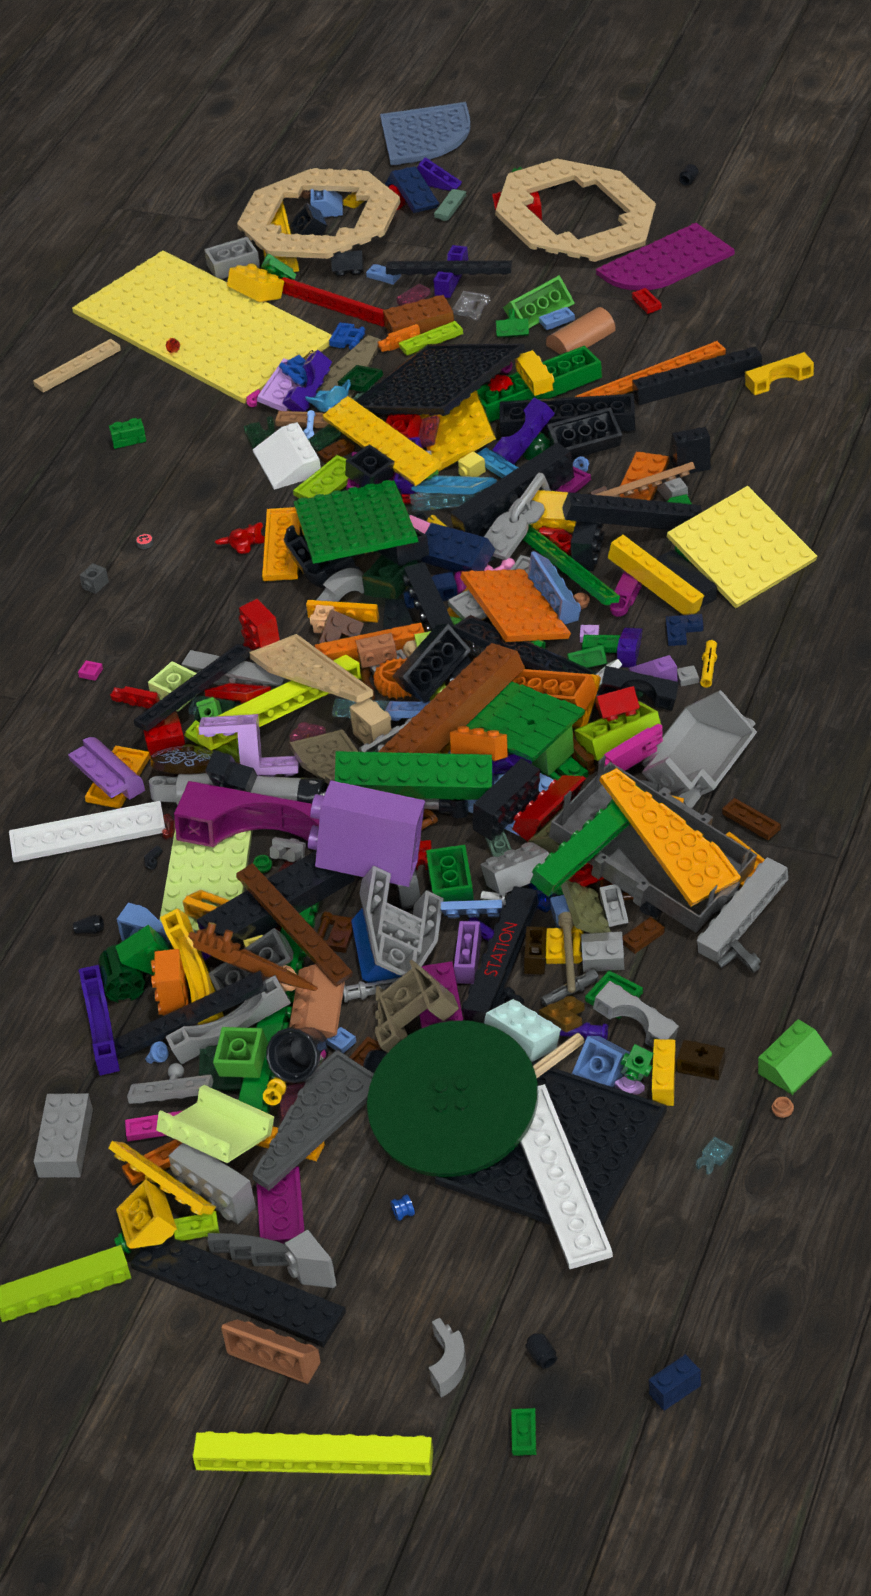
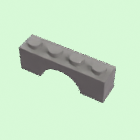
(615, 1002)

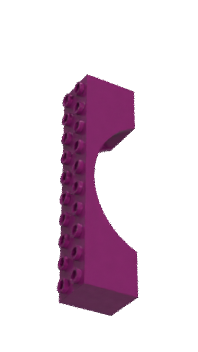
(215, 813)

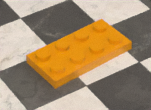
(135, 760)

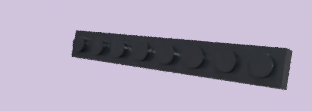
(456, 267)
(192, 687)
(190, 1014)

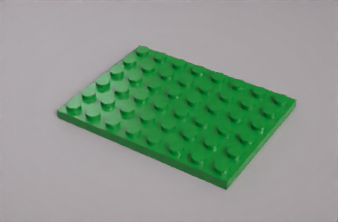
(354, 521)

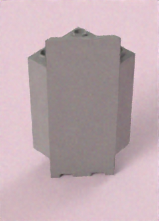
(699, 748)

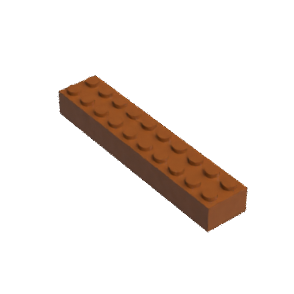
(458, 702)

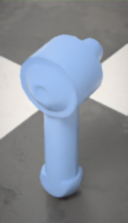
(310, 420)

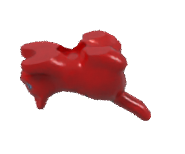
(242, 538)

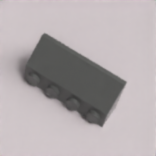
(270, 946)

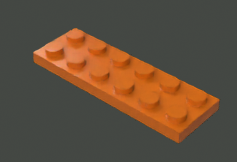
(643, 466)

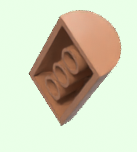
(582, 332)

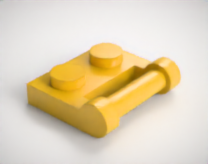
(555, 945)

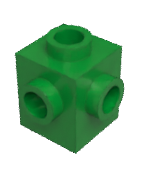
(636, 1063)

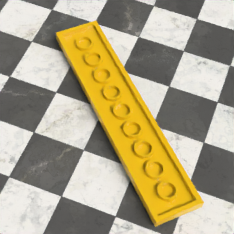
(366, 428)

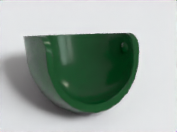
(537, 446)

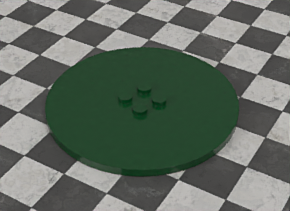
(452, 1098)

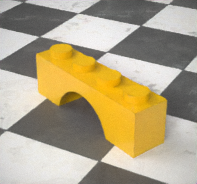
(795, 367)

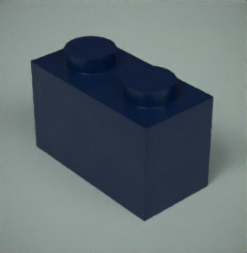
(674, 1382)

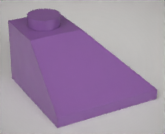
(660, 668)

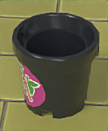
(296, 1053)

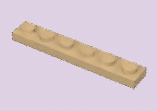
(76, 365)

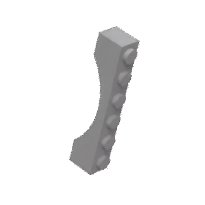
(190, 1039)

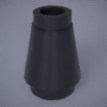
(90, 924)

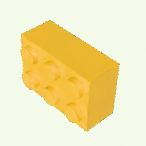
(255, 282)

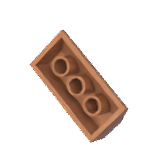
(320, 1007)
(271, 1350)

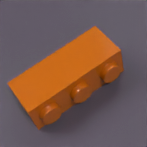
(479, 742)

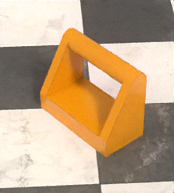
(196, 908)

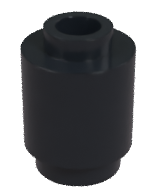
(688, 174)
(541, 1350)

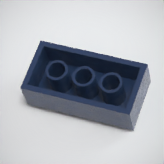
(457, 549)

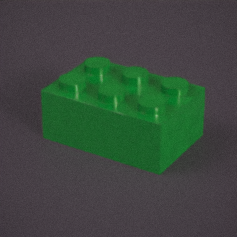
(450, 873)

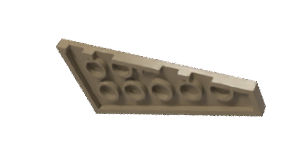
(360, 355)

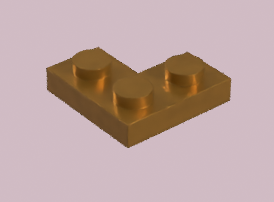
(564, 1013)

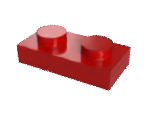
(646, 300)

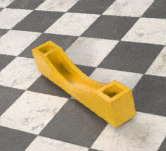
(177, 928)

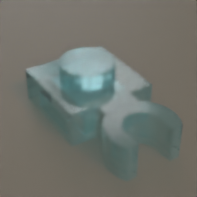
(714, 1153)

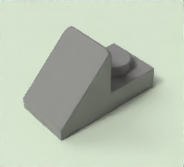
(613, 905)

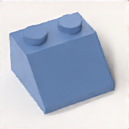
(600, 1061)

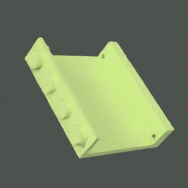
(217, 1125)

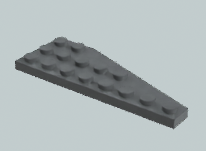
(322, 1106)

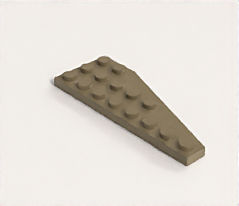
(318, 753)

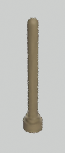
(566, 923)

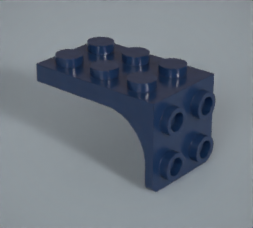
(413, 189)

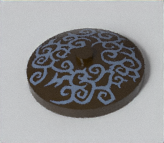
(182, 759)

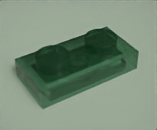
(324, 437)

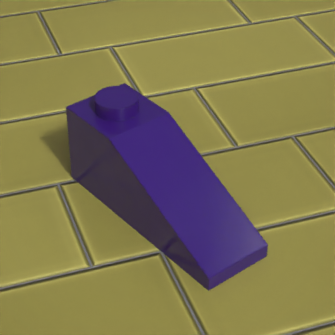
(436, 176)
(629, 646)

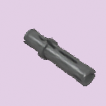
(560, 993)

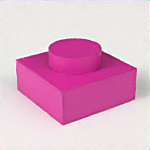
(90, 670)

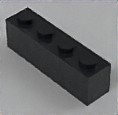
(690, 574)

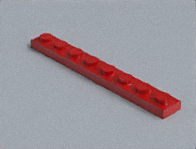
(333, 301)

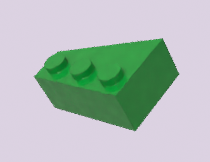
(140, 949)

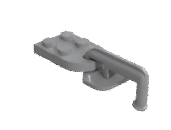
(513, 525)

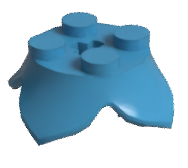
(327, 399)

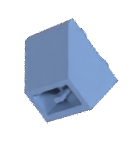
(328, 202)

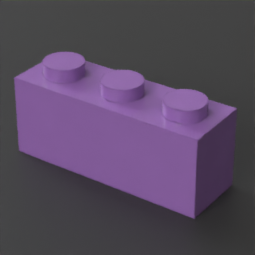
(467, 951)

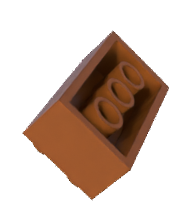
(425, 313)

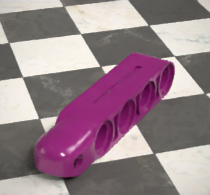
(627, 590)

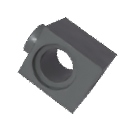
(94, 578)

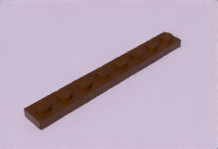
(294, 924)

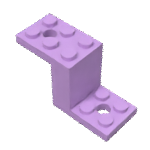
(249, 744)

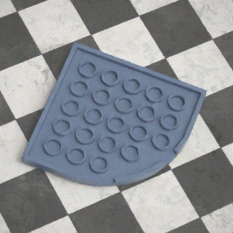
(425, 132)

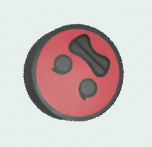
(144, 541)

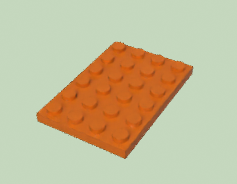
(515, 605)

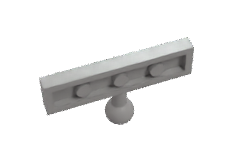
(168, 1089)

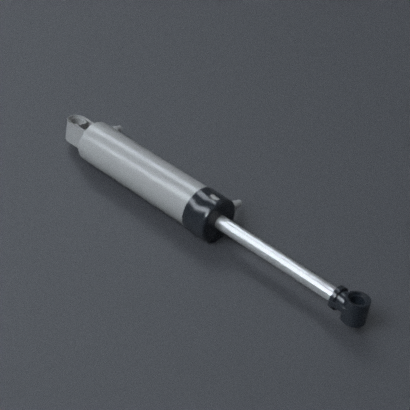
(297, 789)

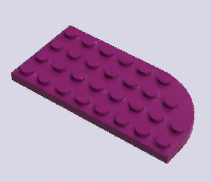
(666, 260)

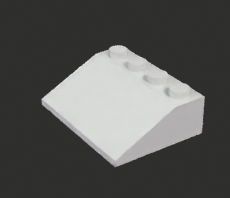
(287, 456)

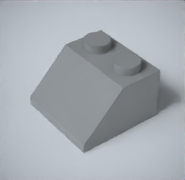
(602, 951)
(309, 1261)

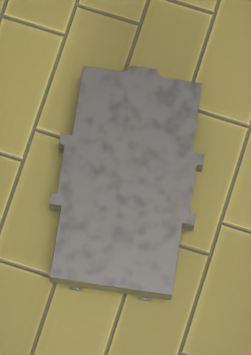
(633, 866)

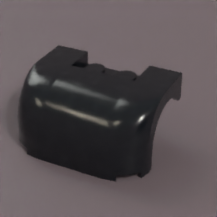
(317, 572)

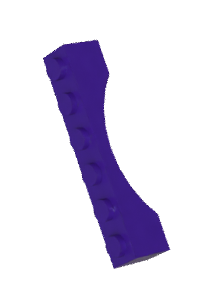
(99, 1020)

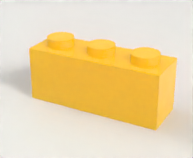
(534, 373)
(664, 1071)

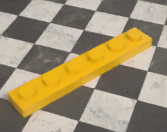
(166, 1181)

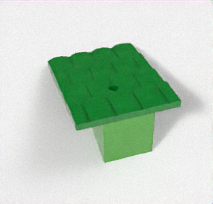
(534, 723)

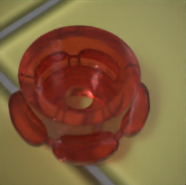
(172, 345)

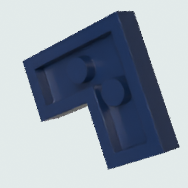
(680, 625)

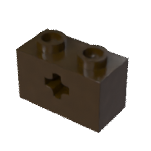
(535, 950)
(701, 1060)

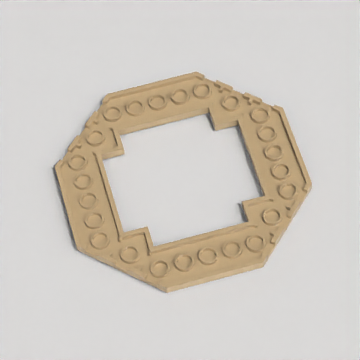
(265, 202)
(534, 233)

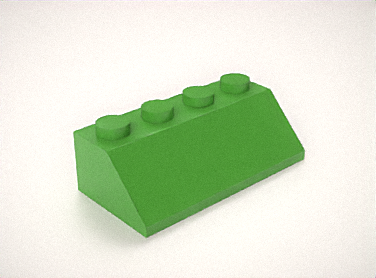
(541, 301)

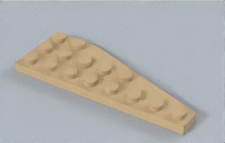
(303, 663)

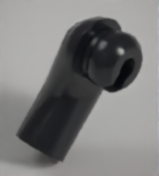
(150, 858)

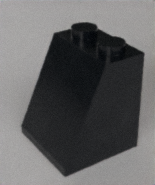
(691, 447)

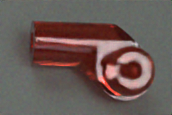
(170, 823)

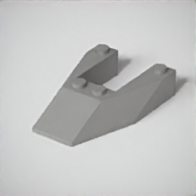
(394, 933)

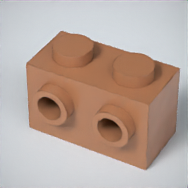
(376, 650)

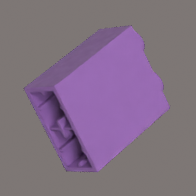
(366, 830)

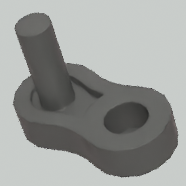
(737, 950)

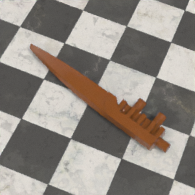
(225, 950)

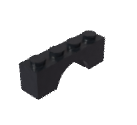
(659, 690)

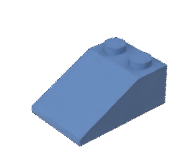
(135, 918)

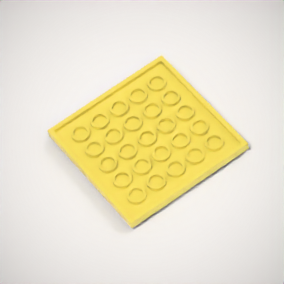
(741, 546)

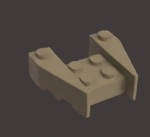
(406, 1000)

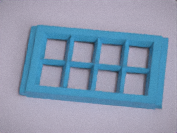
(454, 484)

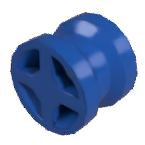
(402, 1207)

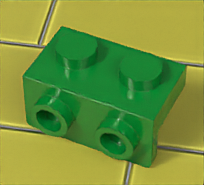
(278, 268)

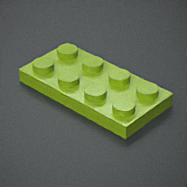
(325, 480)

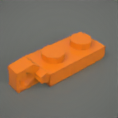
(393, 339)

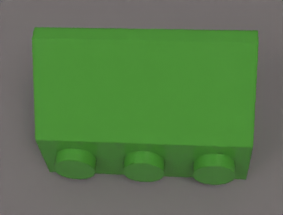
(793, 1057)

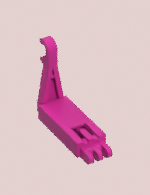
(635, 748)

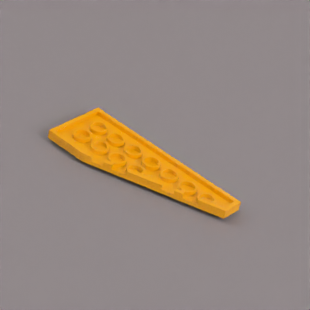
(682, 852)

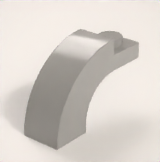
(342, 583)
(451, 1367)

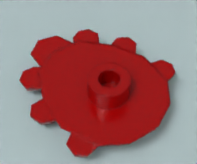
(500, 382)

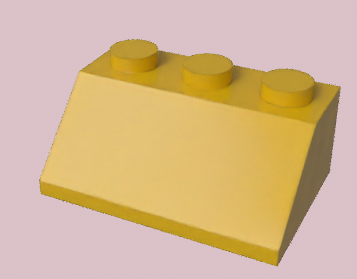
(553, 514)
(146, 1217)

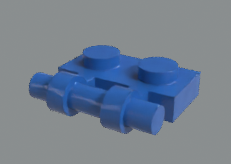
(343, 334)
(295, 370)

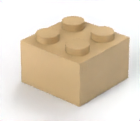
(369, 721)

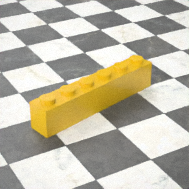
(655, 576)

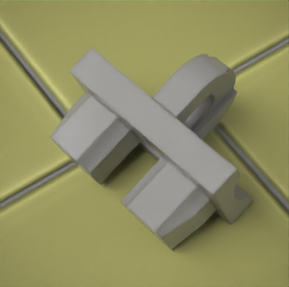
(295, 853)

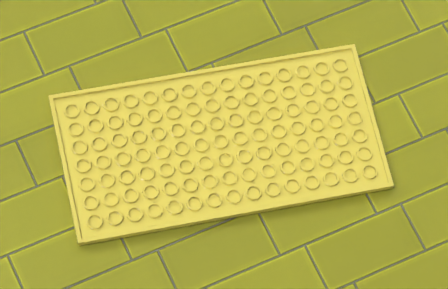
(220, 332)

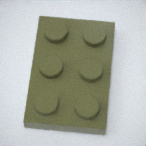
(585, 908)

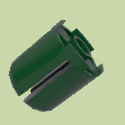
(119, 979)

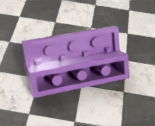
(106, 769)

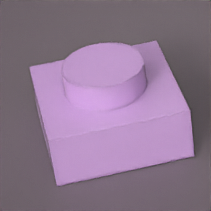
(588, 630)
(629, 1086)

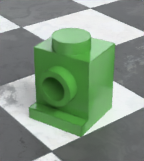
(209, 705)

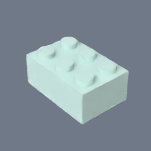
(526, 1027)

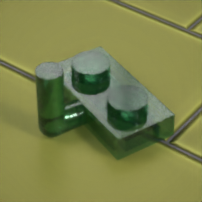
(256, 434)

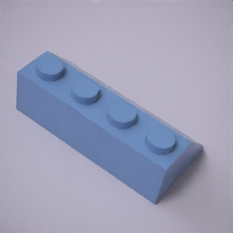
(553, 588)

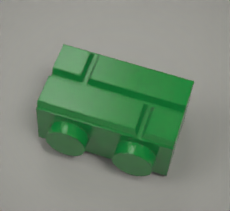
(127, 433)

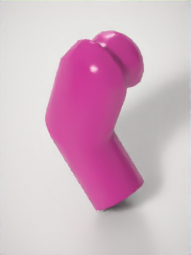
(251, 399)

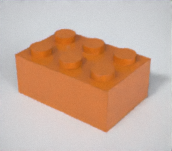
(169, 981)

